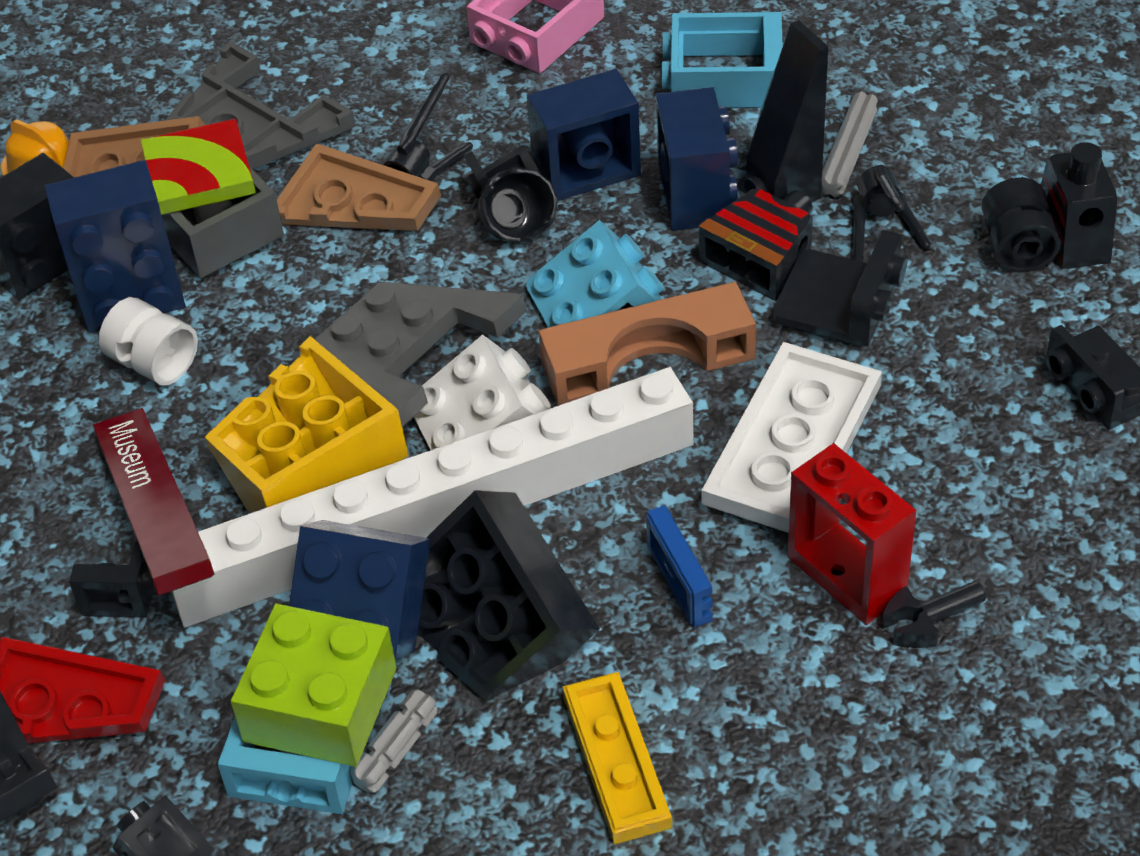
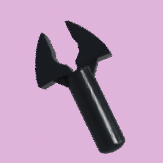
(926, 613)

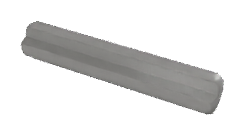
(848, 144)

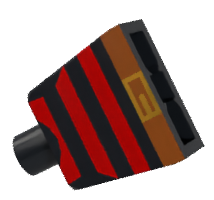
(1081, 188)
(758, 239)

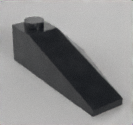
(791, 121)

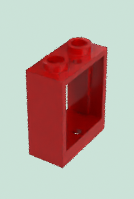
(822, 545)

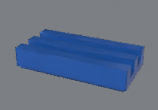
(679, 566)

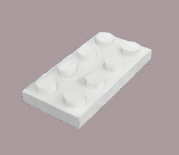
(793, 416)

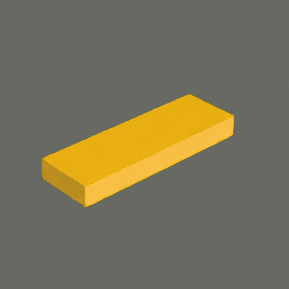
(617, 758)

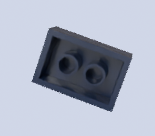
(114, 241)

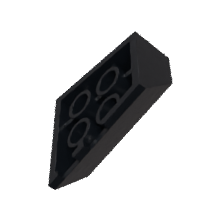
(498, 597)

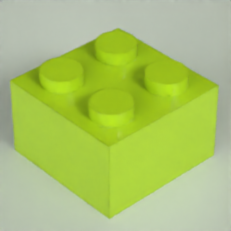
(314, 684)

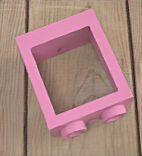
(493, 30)

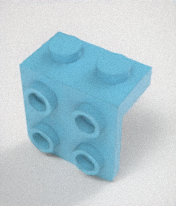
(593, 278)

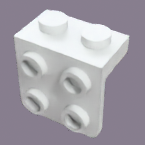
(478, 393)

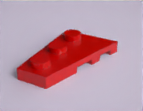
(75, 694)

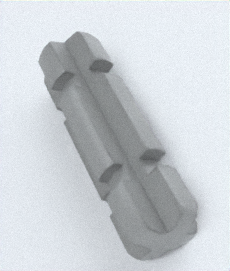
(393, 741)

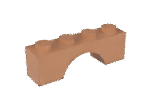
(702, 325)

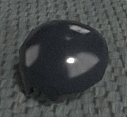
(517, 205)

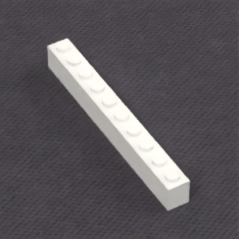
(528, 457)

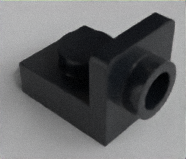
(113, 588)
(159, 832)

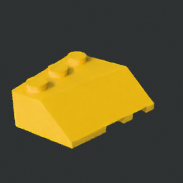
(306, 431)

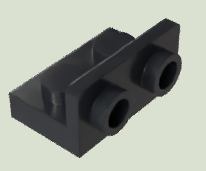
(1096, 373)

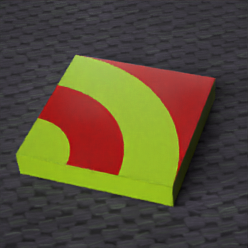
(198, 166)

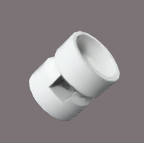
(148, 341)

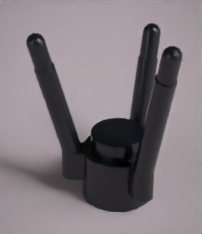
(414, 156)
(882, 198)

